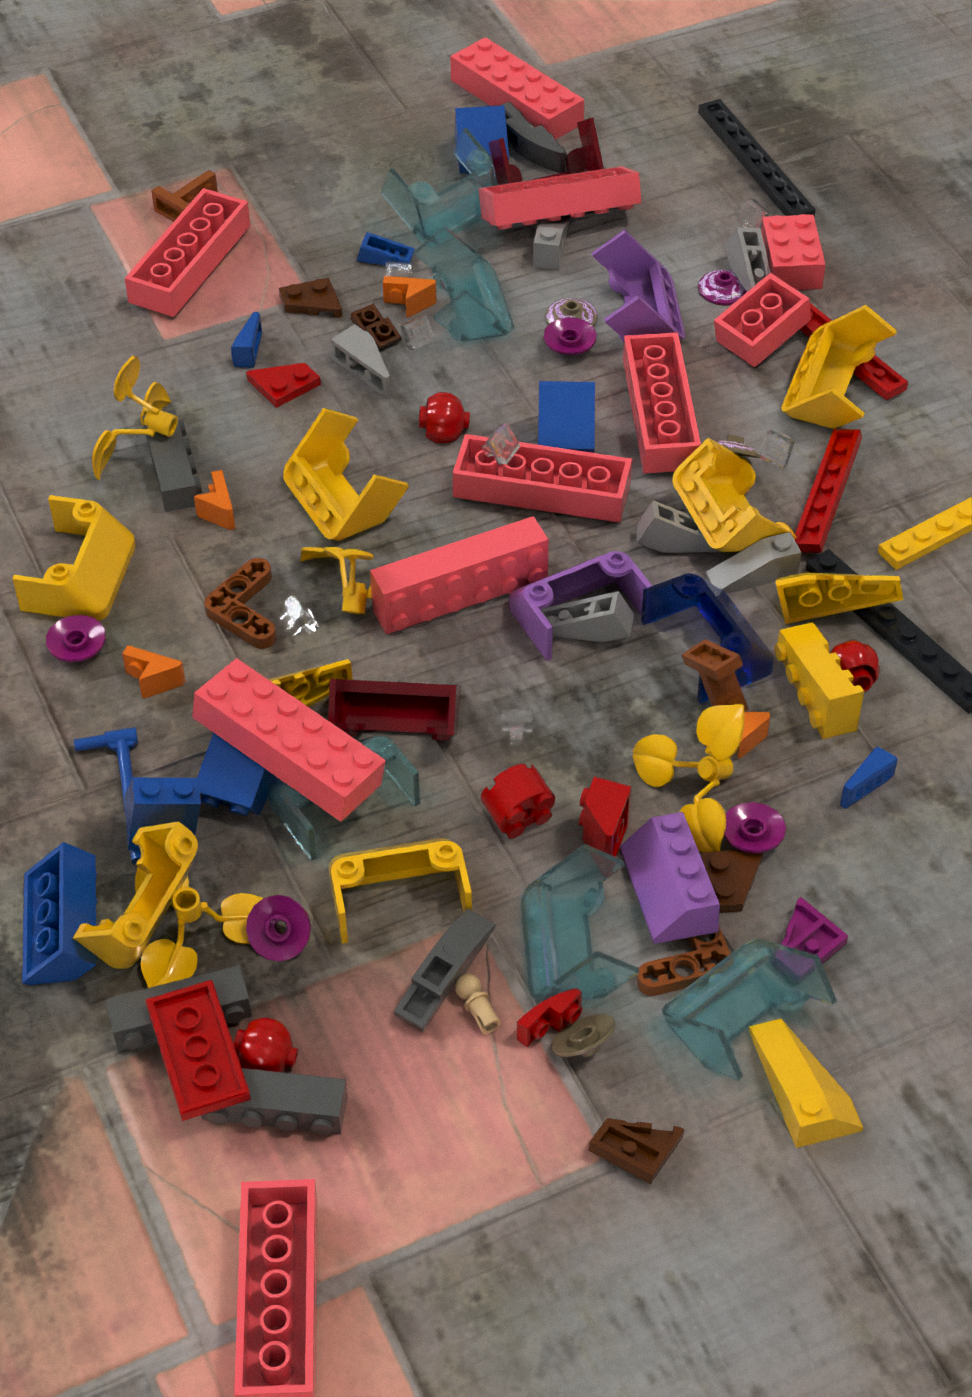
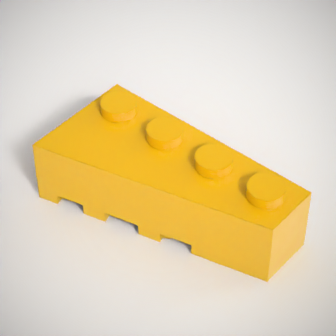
(819, 680)

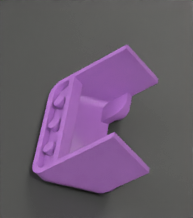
(646, 287)
(568, 584)

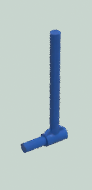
(118, 741)

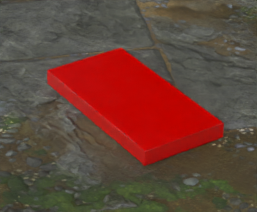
(197, 1050)

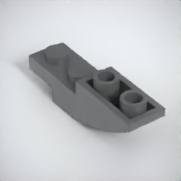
(533, 142)
(442, 968)

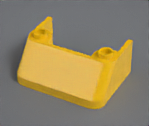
(828, 365)
(324, 492)
(98, 570)
(396, 863)

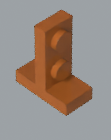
(174, 204)
(717, 672)

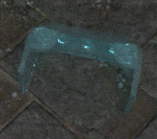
(452, 207)
(476, 296)
(287, 801)
(558, 930)
(738, 994)

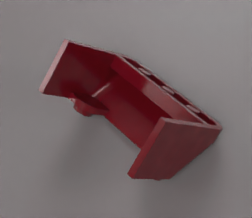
(577, 161)
(394, 707)

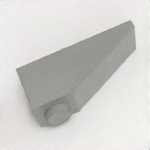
(550, 243)
(747, 256)
(359, 355)
(670, 531)
(757, 564)
(592, 619)

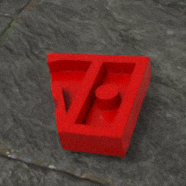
(283, 382)

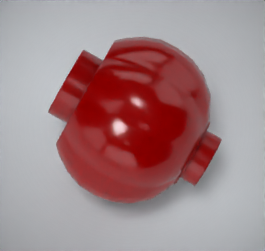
(443, 418)
(860, 661)
(265, 1046)

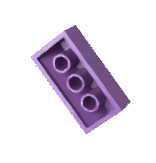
(670, 880)

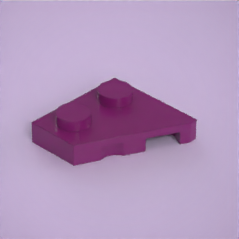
(813, 932)

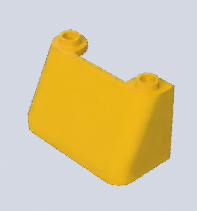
(713, 491)
(166, 858)

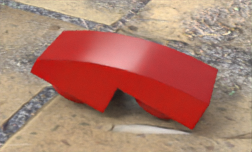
(552, 1012)

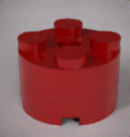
(518, 800)

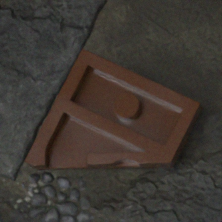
(310, 298)
(731, 876)
(635, 1146)

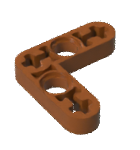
(235, 606)
(702, 952)

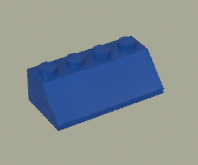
(56, 902)

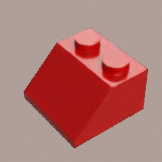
(605, 814)

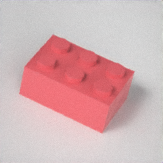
(794, 250)
(762, 319)

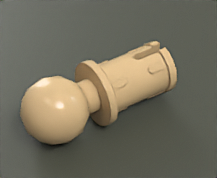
(477, 1002)

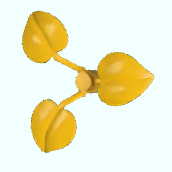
(153, 403)
(353, 592)
(721, 732)
(170, 962)

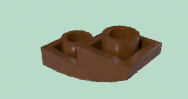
(381, 329)

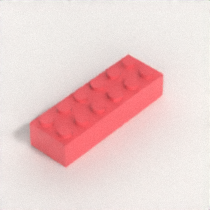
(502, 78)
(560, 196)
(187, 252)
(660, 401)
(545, 479)
(459, 574)
(288, 739)
(277, 1290)

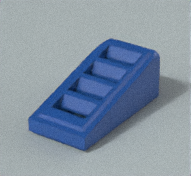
(380, 250)
(246, 345)
(871, 774)

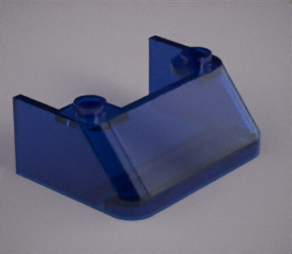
(722, 615)

